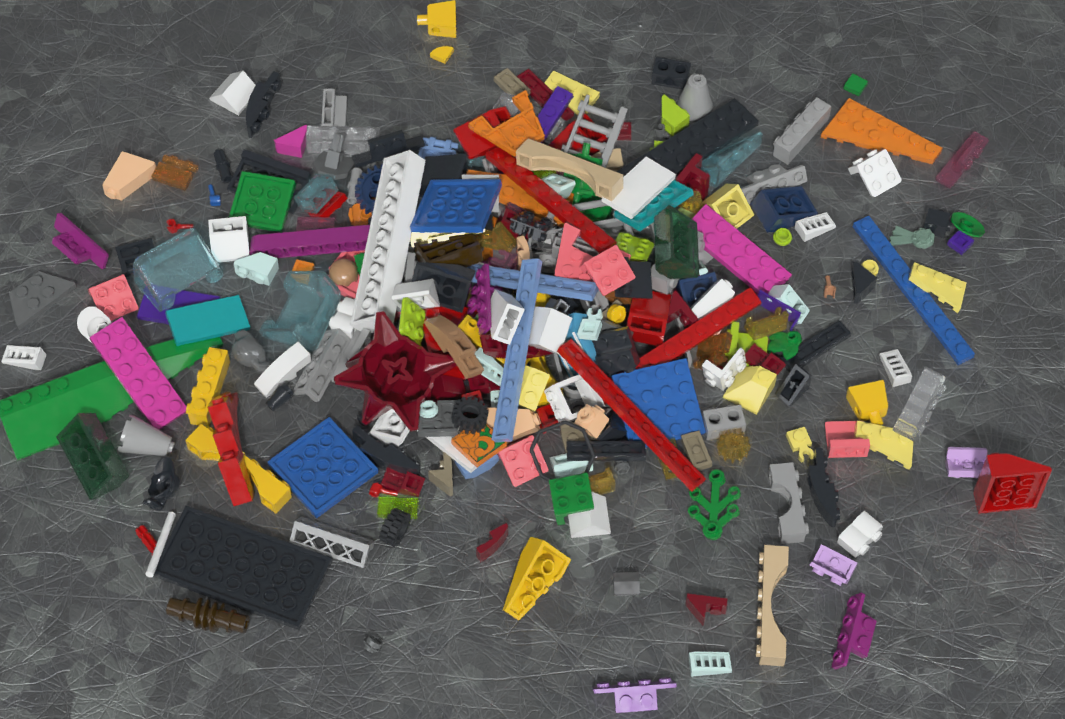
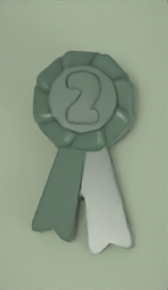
(920, 238)

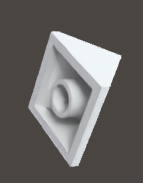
(234, 92)
(420, 292)
(549, 329)
(390, 429)
(591, 522)

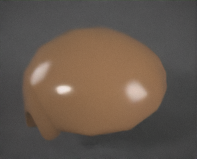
(343, 272)

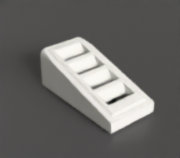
(800, 226)
(35, 360)
(896, 380)

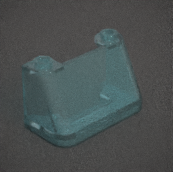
(175, 267)
(307, 310)

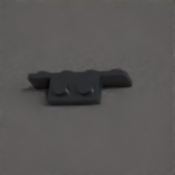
(387, 146)

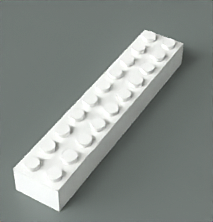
(388, 238)

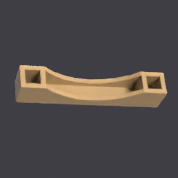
(538, 156)
(772, 642)

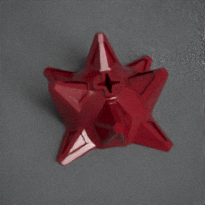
(393, 374)

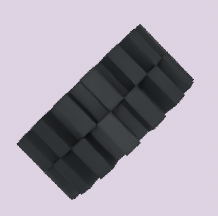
(469, 424)
(395, 527)

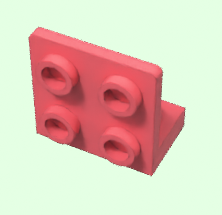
(608, 270)
(114, 297)
(841, 440)
(519, 462)

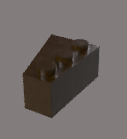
(458, 250)

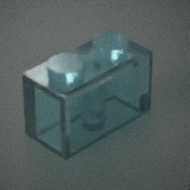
(316, 193)

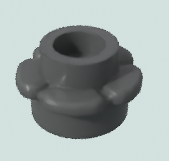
(373, 643)

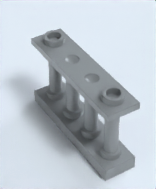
(611, 133)

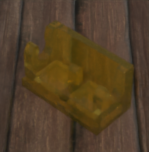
(767, 325)
(602, 482)

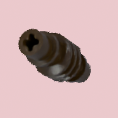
(206, 616)

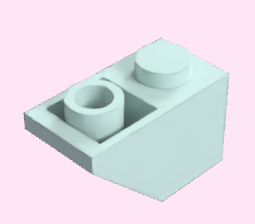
(257, 267)
(788, 296)

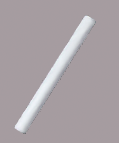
(160, 544)

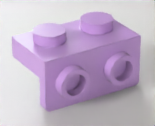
(965, 461)
(833, 564)

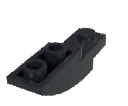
(258, 106)
(383, 456)
(821, 490)

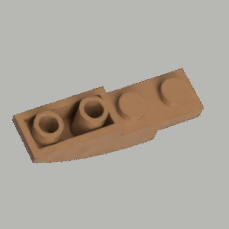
(453, 340)

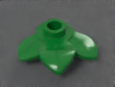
(785, 343)

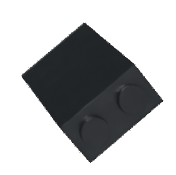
(443, 168)

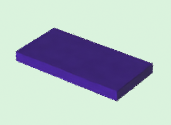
(149, 312)

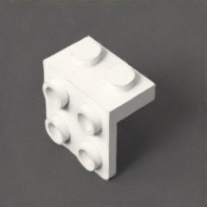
(876, 171)
(725, 377)

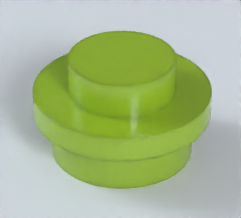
(782, 237)

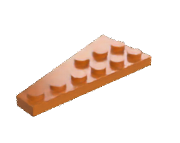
(873, 131)
(515, 194)

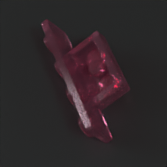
(962, 159)

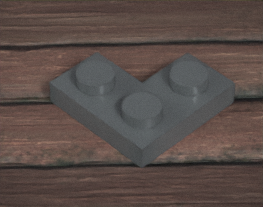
(439, 425)

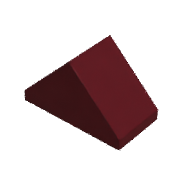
(447, 388)

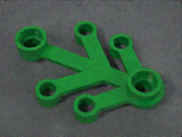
(715, 506)

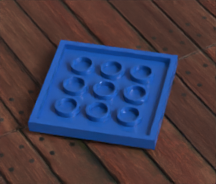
(456, 206)
(665, 397)
(323, 467)

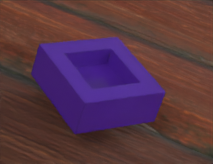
(960, 242)

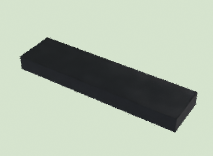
(818, 345)
(607, 451)

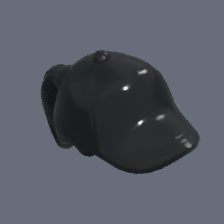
(163, 484)

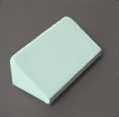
(565, 468)

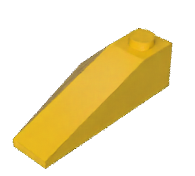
(535, 572)

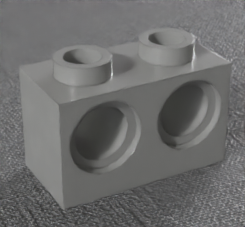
(722, 417)

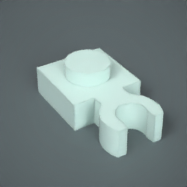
(591, 327)

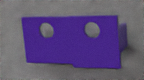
(771, 306)

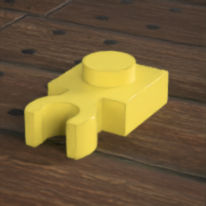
(800, 441)

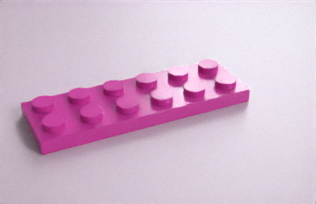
(739, 253)
(138, 374)

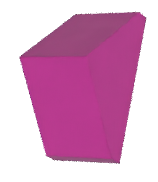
(292, 143)

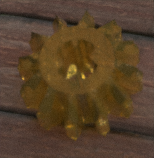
(740, 443)

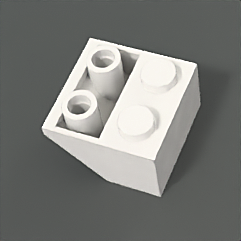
(229, 238)

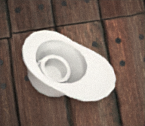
(92, 321)

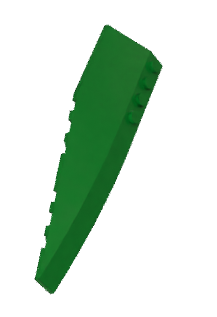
(42, 412)

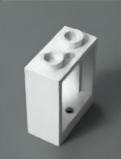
(556, 398)

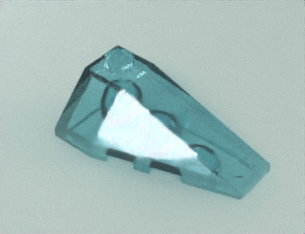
(724, 162)

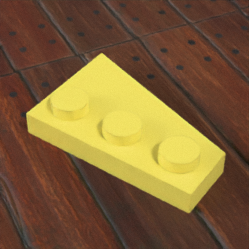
(577, 89)
(942, 285)
(887, 442)

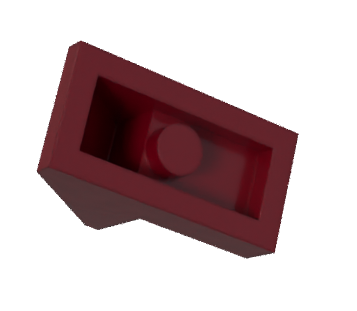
(680, 309)
(701, 604)

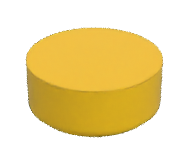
(616, 314)

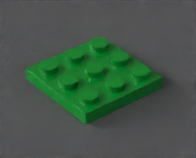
(263, 200)

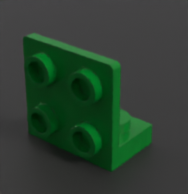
(571, 496)

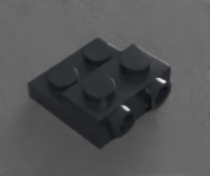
(616, 351)

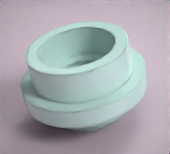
(428, 409)

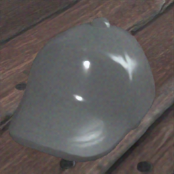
(249, 352)

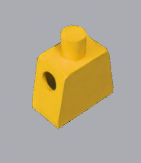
(440, 19)
(869, 401)

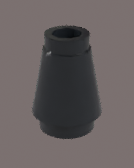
(279, 397)

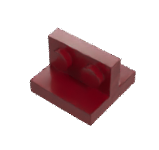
(694, 177)

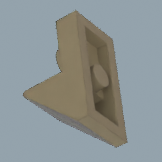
(443, 477)

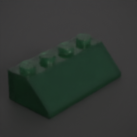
(676, 244)
(92, 455)

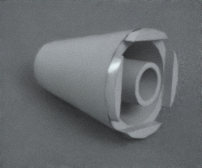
(696, 98)
(144, 439)

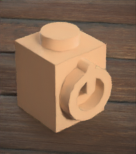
(592, 420)

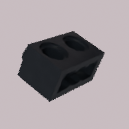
(670, 73)

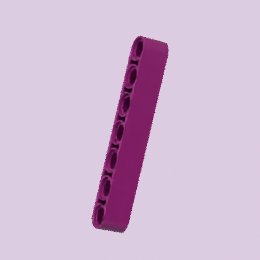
(311, 242)

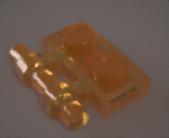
(173, 176)
(713, 350)

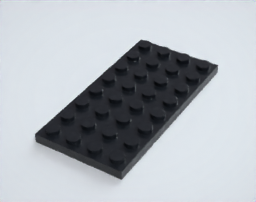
(242, 567)

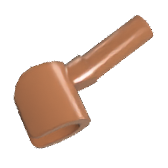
(829, 288)

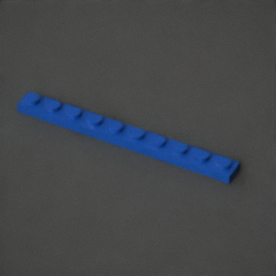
(920, 299)

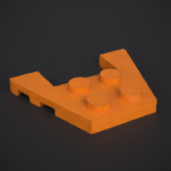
(514, 131)

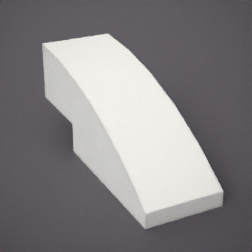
(283, 369)

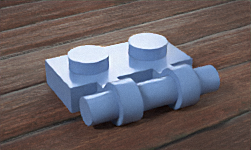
(431, 150)

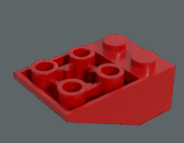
(563, 137)
(473, 143)
(649, 318)

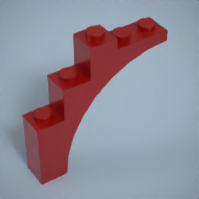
(226, 437)

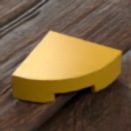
(442, 53)

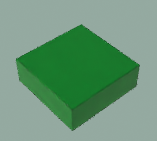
(855, 85)

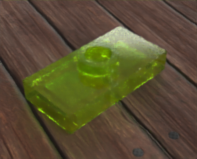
(408, 505)

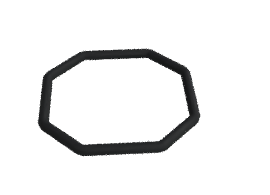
(552, 427)

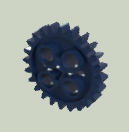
(367, 189)

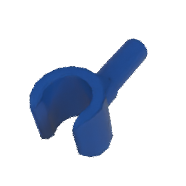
(215, 200)

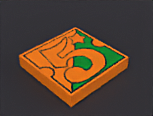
(478, 446)

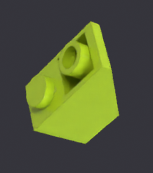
(673, 116)

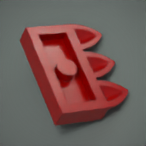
(333, 204)

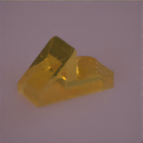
(497, 239)

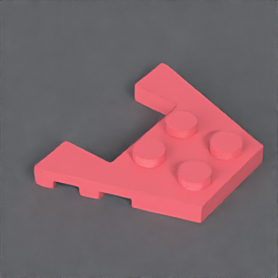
(571, 258)

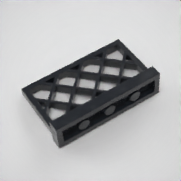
(271, 166)

